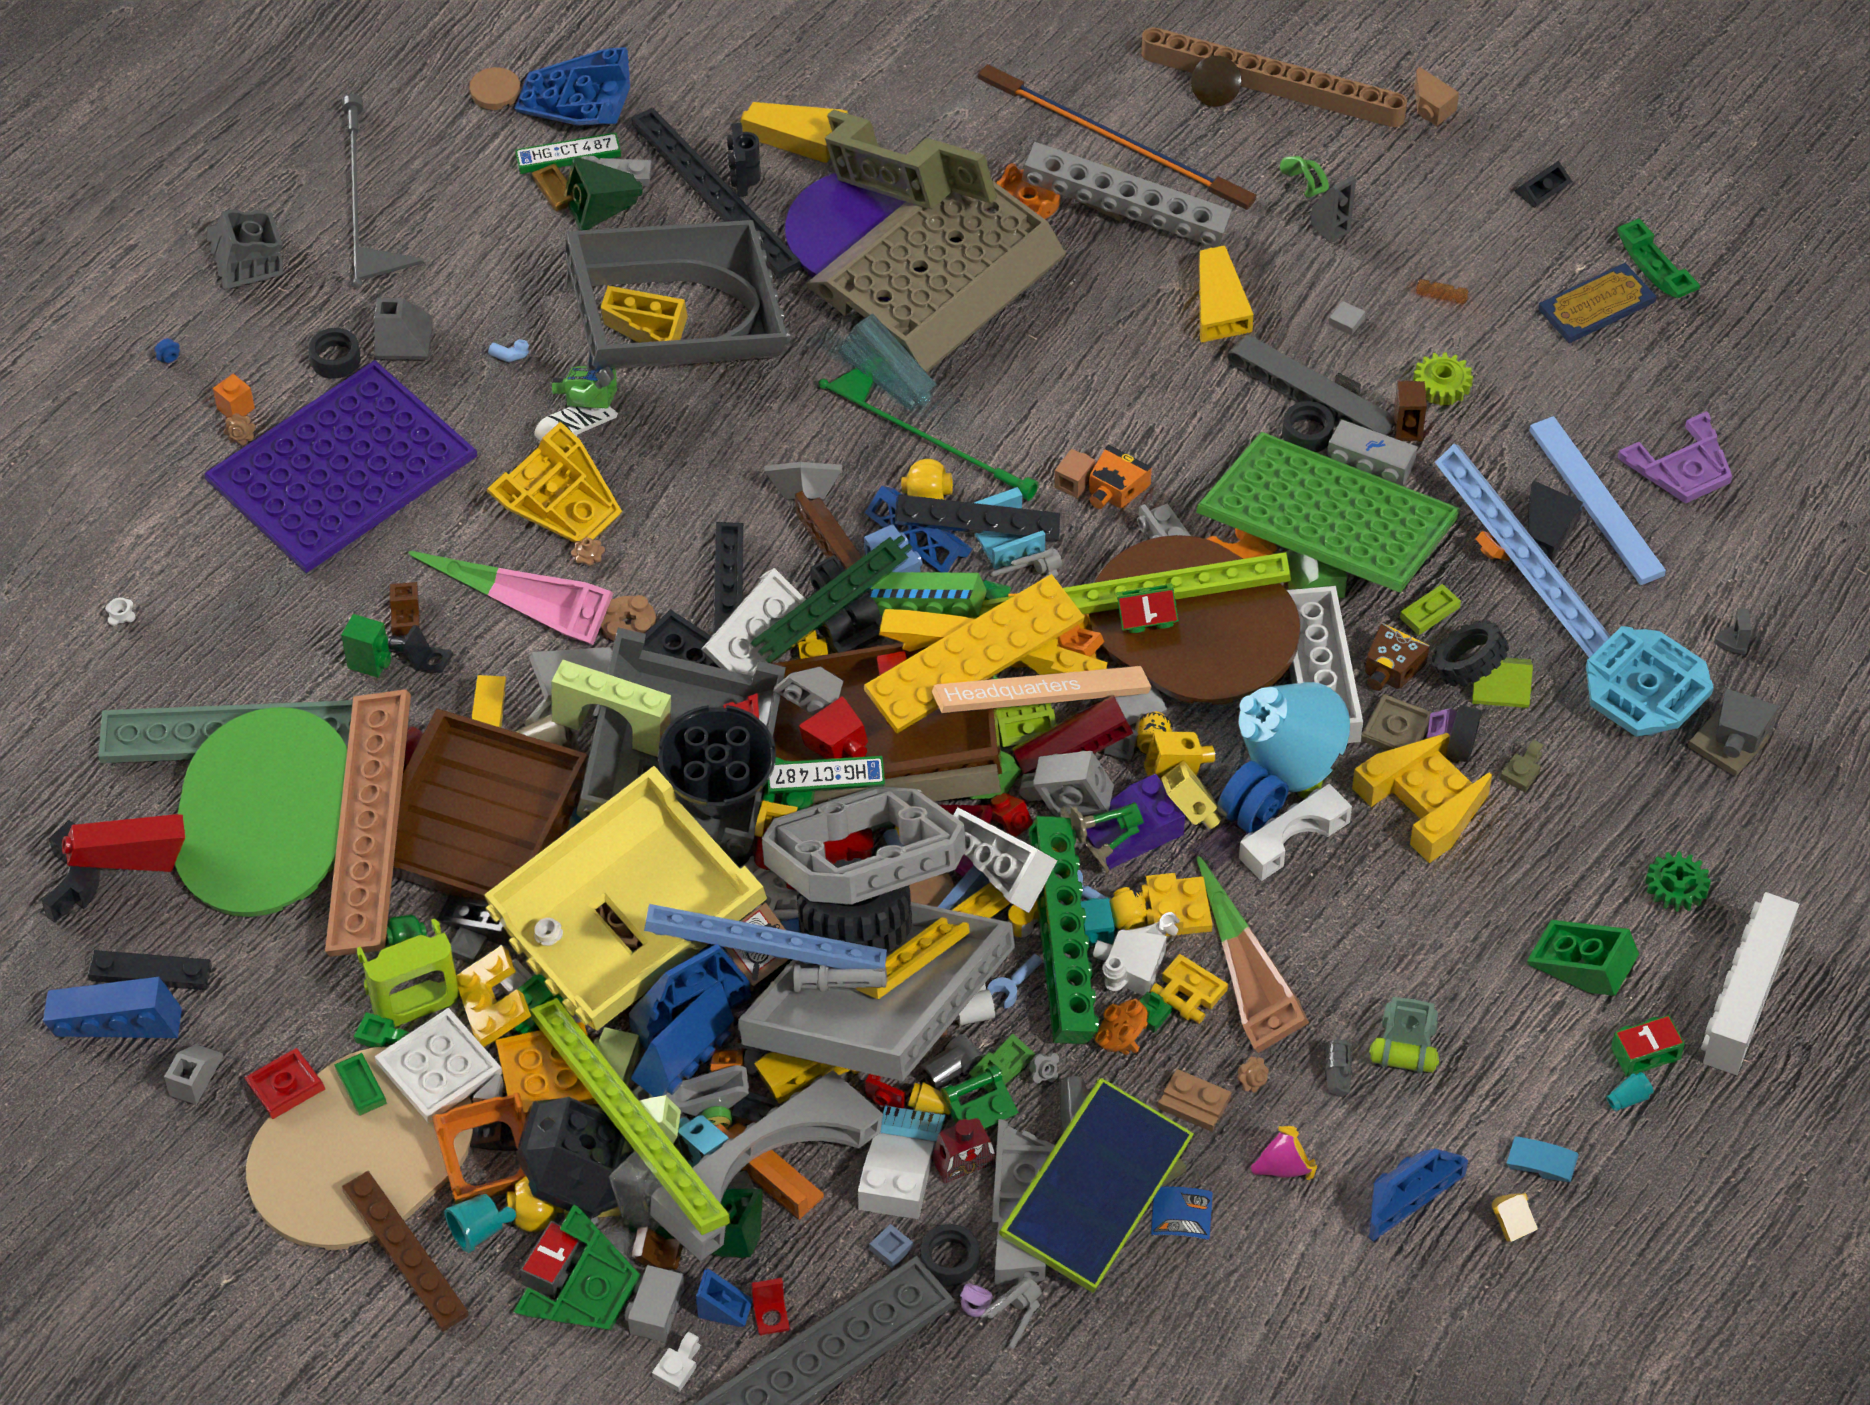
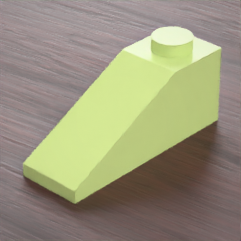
(620, 1051)

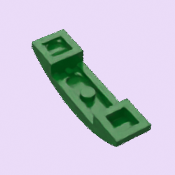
(1652, 261)

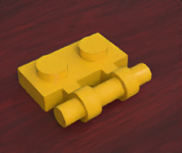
(1195, 983)

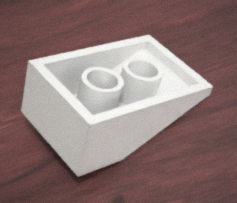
(895, 1175)

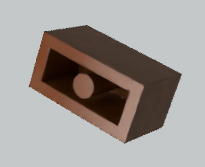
(1410, 410)

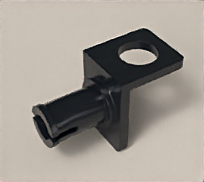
(419, 651)

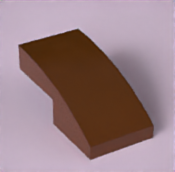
(404, 607)

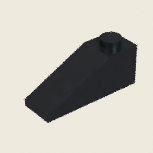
(473, 916)

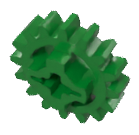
(1678, 881)

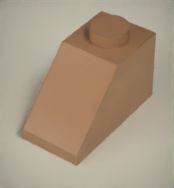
(1434, 98)

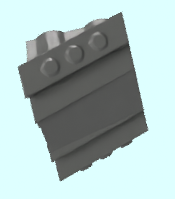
(245, 247)

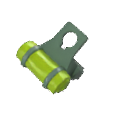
(1407, 1036)

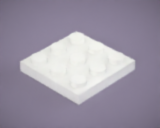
(438, 1065)

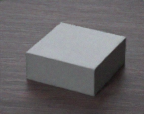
(1347, 318)

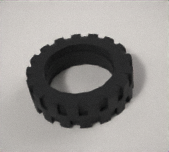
(1476, 666)

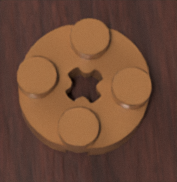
(628, 607)

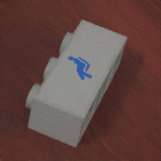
(1372, 452)

